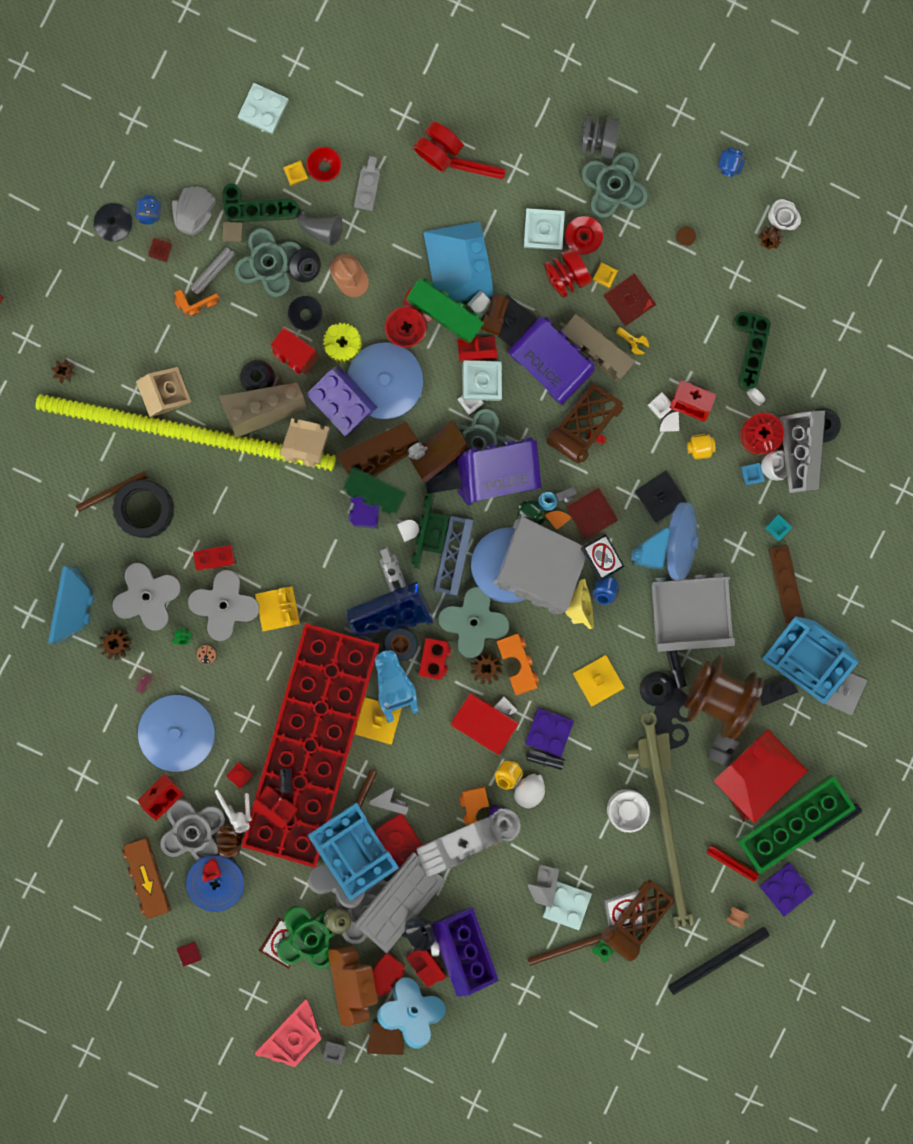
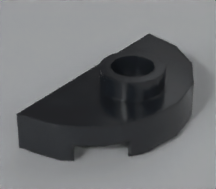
(777, 690)

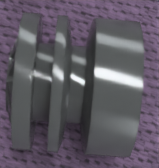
(599, 136)

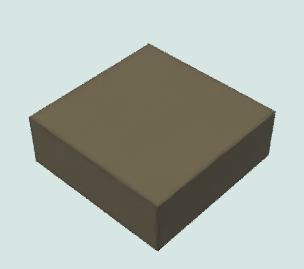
(232, 232)

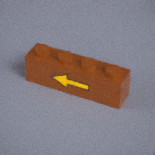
(146, 877)

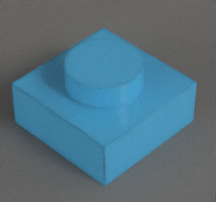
(752, 474)

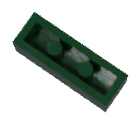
(374, 491)

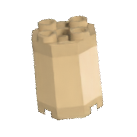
(304, 442)

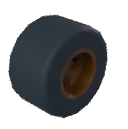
(402, 642)

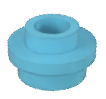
(551, 498)

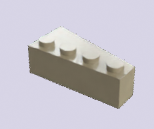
(598, 348)
(261, 407)

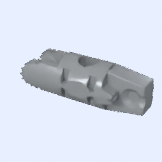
(390, 561)

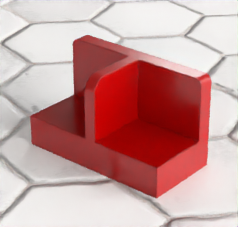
(478, 349)
(275, 807)
(426, 967)

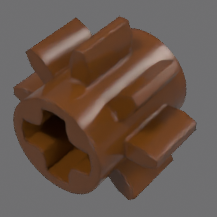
(770, 237)
(58, 369)

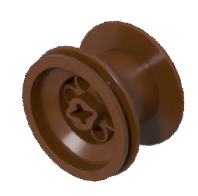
(724, 697)

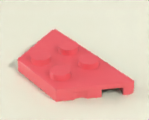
(293, 1037)

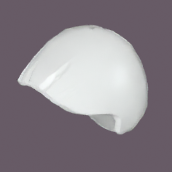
(784, 215)
(774, 465)
(530, 791)

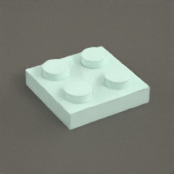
(263, 108)
(544, 229)
(482, 380)
(568, 906)

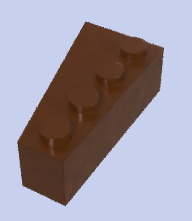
(380, 451)

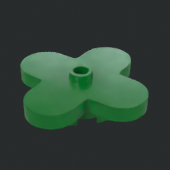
(297, 946)

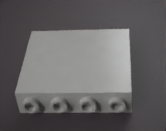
(541, 566)
(692, 613)

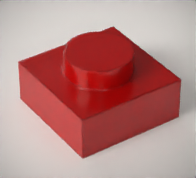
(239, 775)

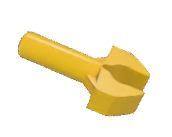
(632, 340)

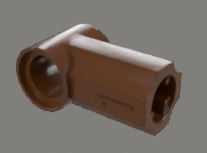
(494, 318)

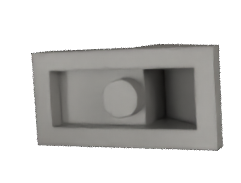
(384, 801)
(544, 889)

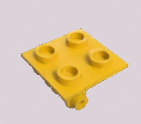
(277, 608)

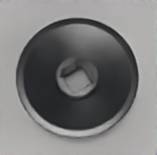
(297, 264)

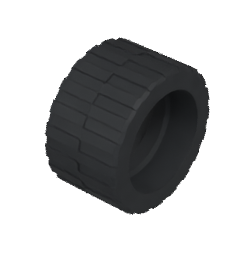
(122, 498)

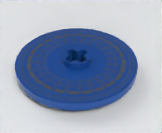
(218, 897)

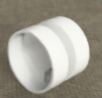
(628, 810)

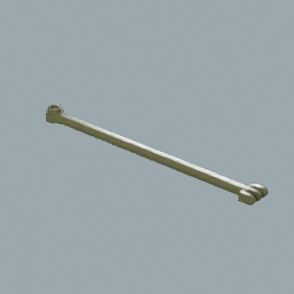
(681, 915)

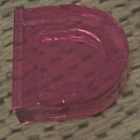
(144, 683)

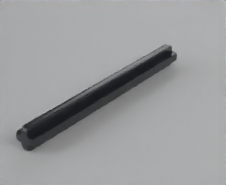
(718, 960)

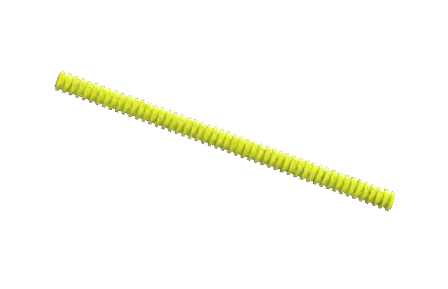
(169, 429)

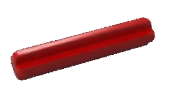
(478, 168)
(732, 863)

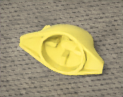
(580, 606)

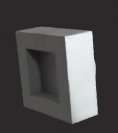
(566, 495)
(334, 1052)

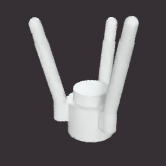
(239, 820)

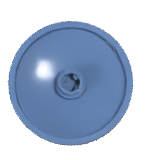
(389, 378)
(682, 541)
(488, 561)
(176, 733)

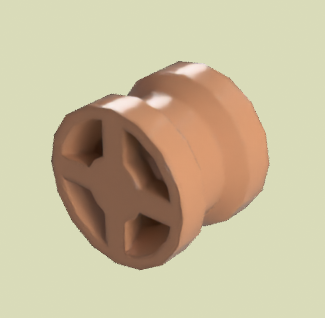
(737, 917)

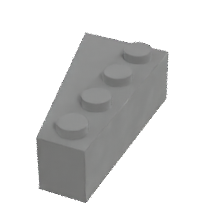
(803, 449)

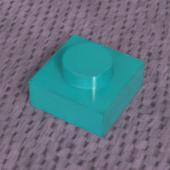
(778, 527)

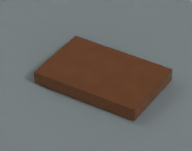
(440, 451)

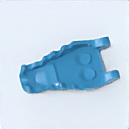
(393, 685)

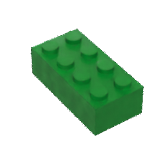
(444, 311)

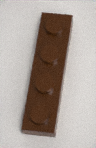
(786, 583)

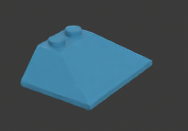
(459, 261)
(71, 605)
(811, 658)
(352, 851)

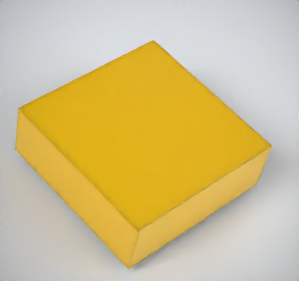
(295, 173)
(605, 275)

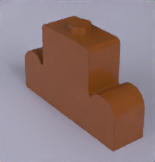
(352, 985)

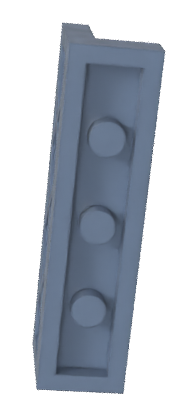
(461, 555)

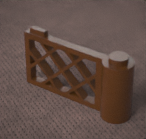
(573, 445)
(624, 942)

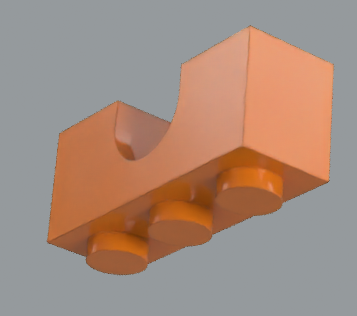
(514, 647)
(473, 800)

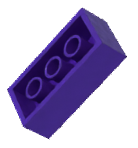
(464, 952)

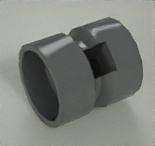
(723, 750)

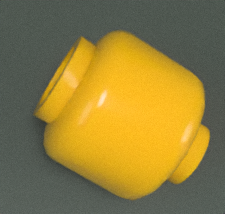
(701, 446)
(508, 775)

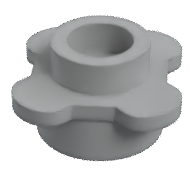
(416, 451)

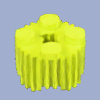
(335, 334)

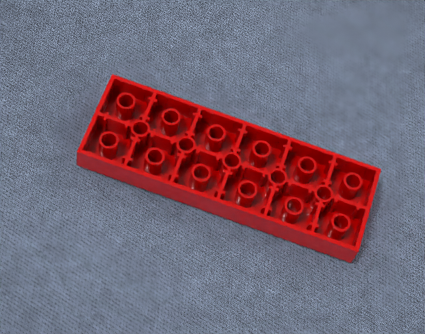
(313, 739)

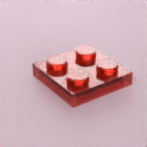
(591, 513)

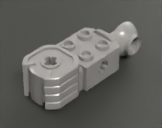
(455, 847)

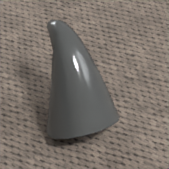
(324, 229)

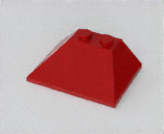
(760, 776)

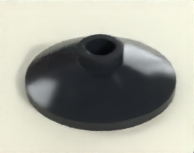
(115, 231)

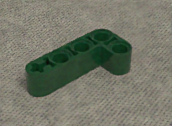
(262, 206)
(750, 352)

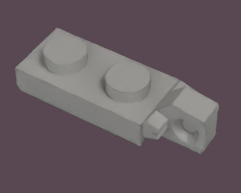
(367, 186)

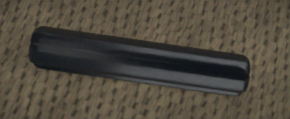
(838, 824)

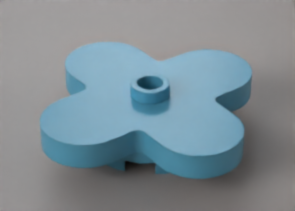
(411, 1012)

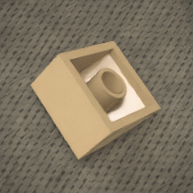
(163, 391)

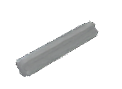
(216, 266)

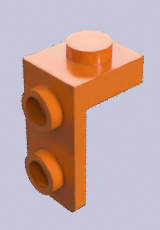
(182, 302)

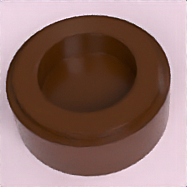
(686, 236)

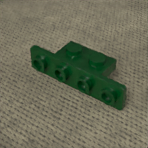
(432, 532)

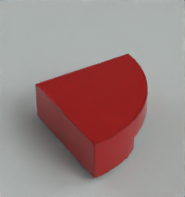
(211, 870)

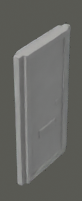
(398, 902)

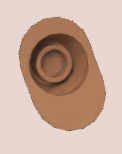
(349, 275)

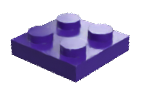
(549, 732)
(786, 889)

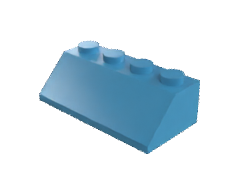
(651, 551)

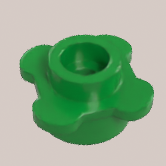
(182, 636)
(603, 955)

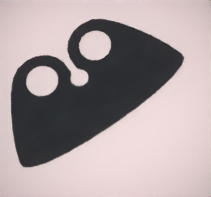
(666, 713)

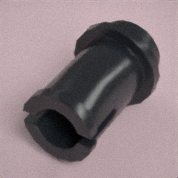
(286, 780)

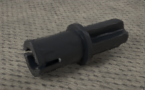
(676, 669)
(545, 759)

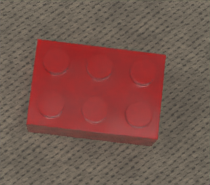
(294, 351)

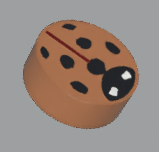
(206, 654)

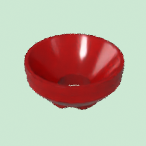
(320, 155)

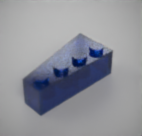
(390, 611)

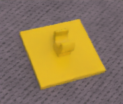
(598, 680)
(374, 724)

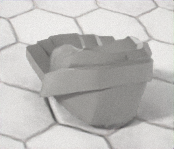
(192, 210)

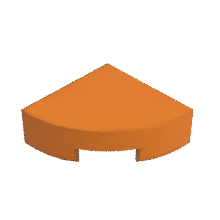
(557, 518)

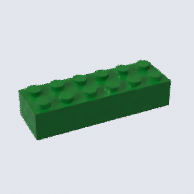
(795, 823)

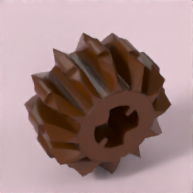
(117, 650)
(486, 675)
(228, 841)

